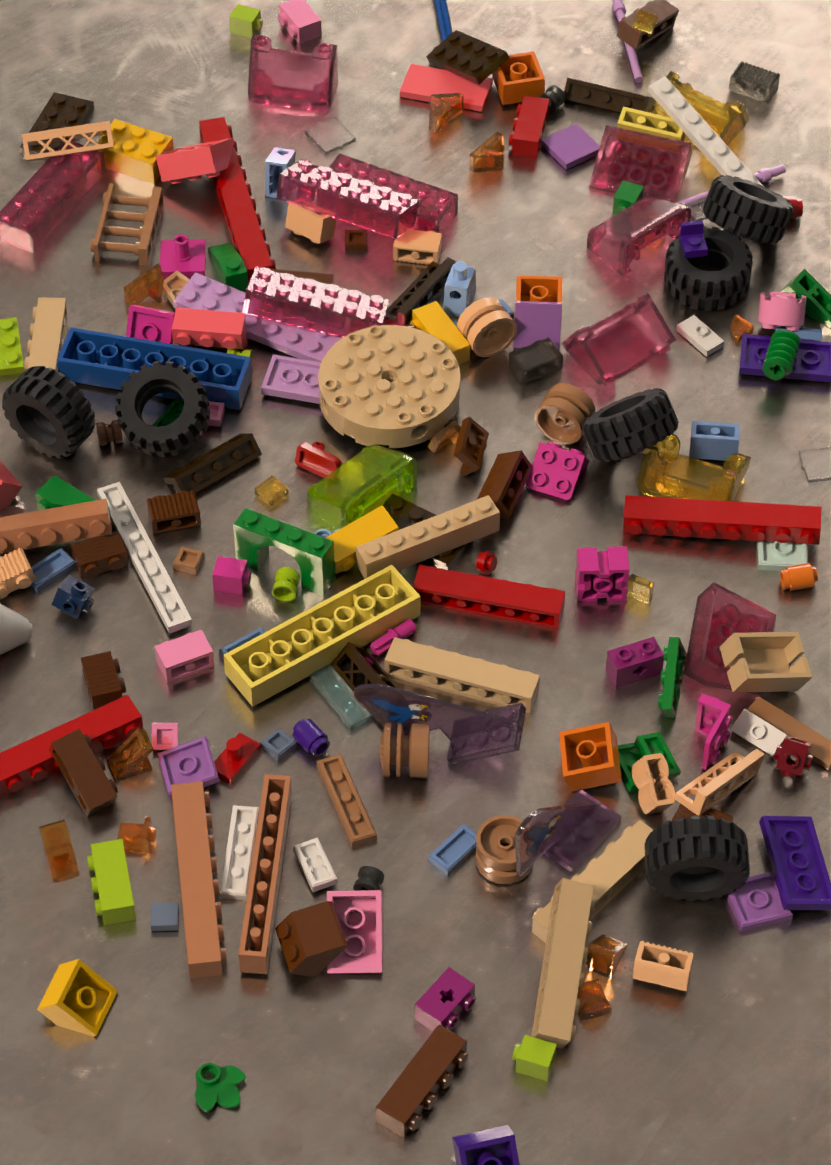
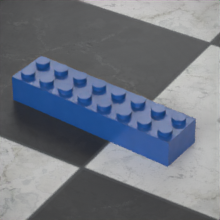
(110, 358)

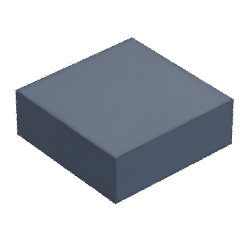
(278, 744)
(164, 916)

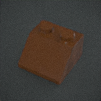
(311, 939)

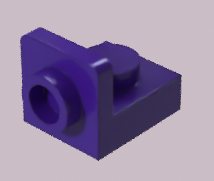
(692, 239)

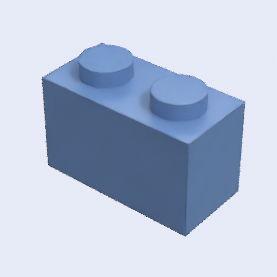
(713, 440)

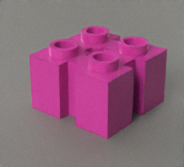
(602, 574)

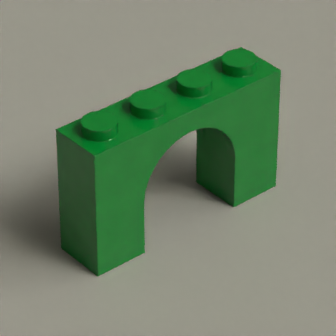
(313, 553)

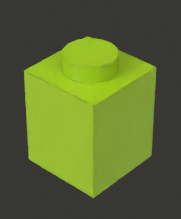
(245, 21)
(535, 1057)

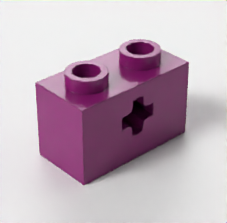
(634, 662)
(445, 1001)

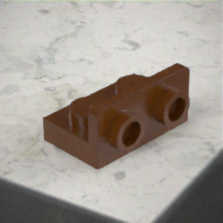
(471, 445)

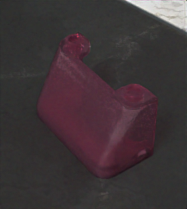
(291, 76)
(635, 228)
(620, 340)

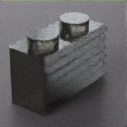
(754, 82)
(535, 360)

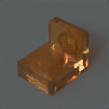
(137, 836)

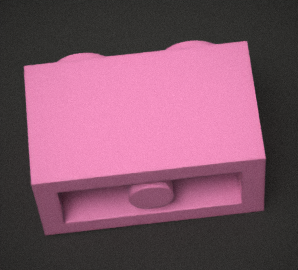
(300, 20)
(184, 656)

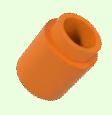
(798, 577)

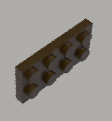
(467, 57)
(60, 113)
(407, 514)

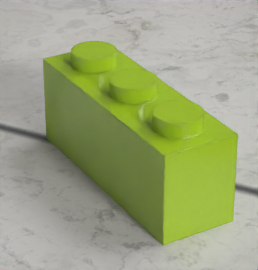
(111, 882)

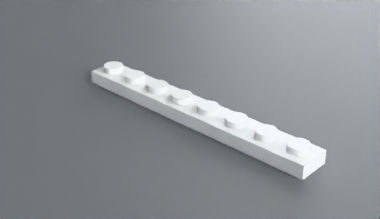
(698, 130)
(145, 558)

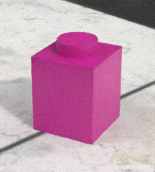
(230, 575)

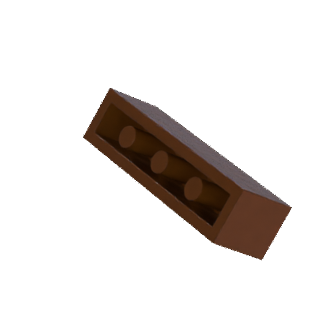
(421, 1081)

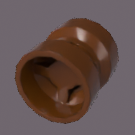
(108, 433)

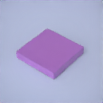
(570, 146)
(537, 322)
(189, 764)
(758, 903)

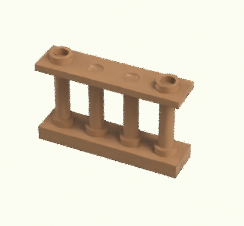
(145, 233)

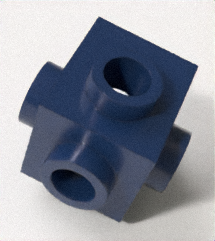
(73, 597)

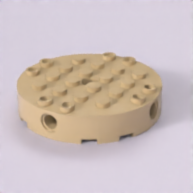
(389, 386)

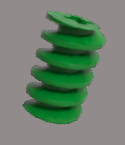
(781, 354)

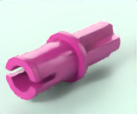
(384, 642)

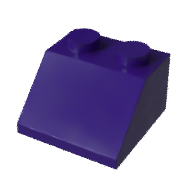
(487, 1147)

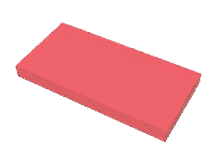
(426, 81)

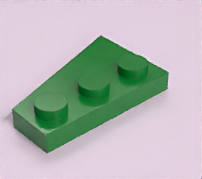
(674, 655)

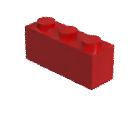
(529, 126)

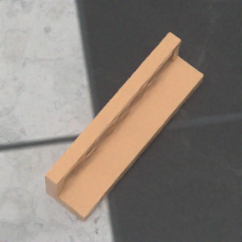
(85, 131)
(719, 786)

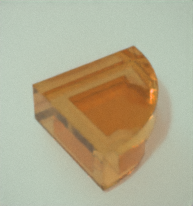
(739, 327)

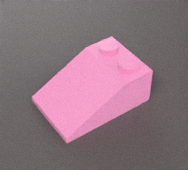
(362, 924)

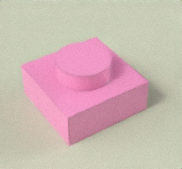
(216, 413)
(165, 736)

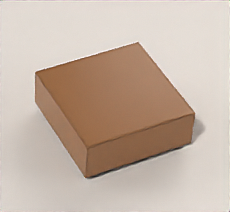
(188, 560)

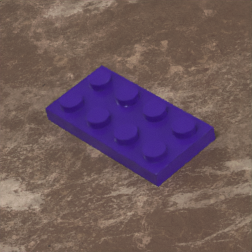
(811, 363)
(797, 862)

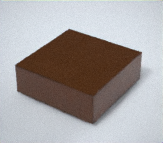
(356, 240)

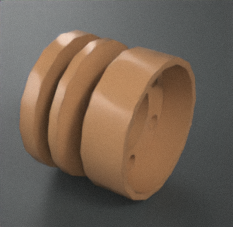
(405, 750)

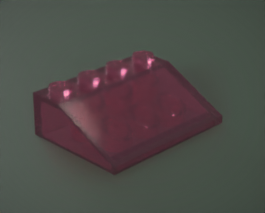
(642, 160)
(715, 619)

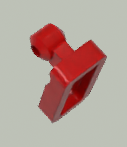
(316, 459)

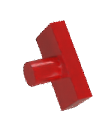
(236, 757)

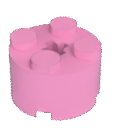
(781, 310)

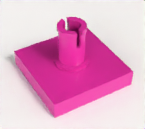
(183, 255)
(150, 324)

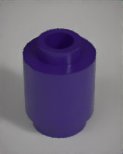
(310, 737)

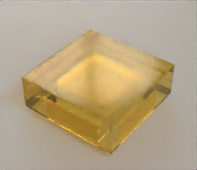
(645, 21)
(271, 490)
(640, 588)

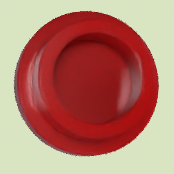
(486, 562)

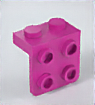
(556, 470)
(713, 721)

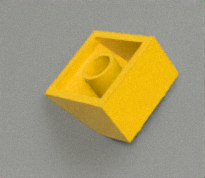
(77, 998)

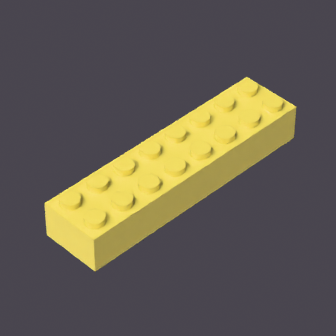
(320, 633)

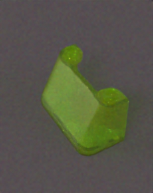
(361, 482)

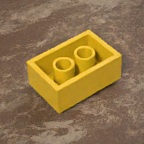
(135, 150)

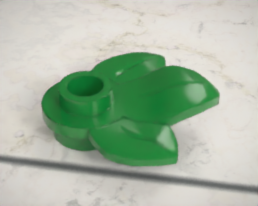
(221, 1089)

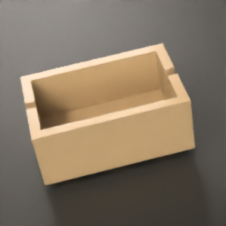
(763, 660)

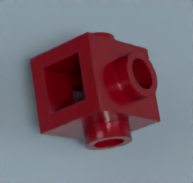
(797, 748)

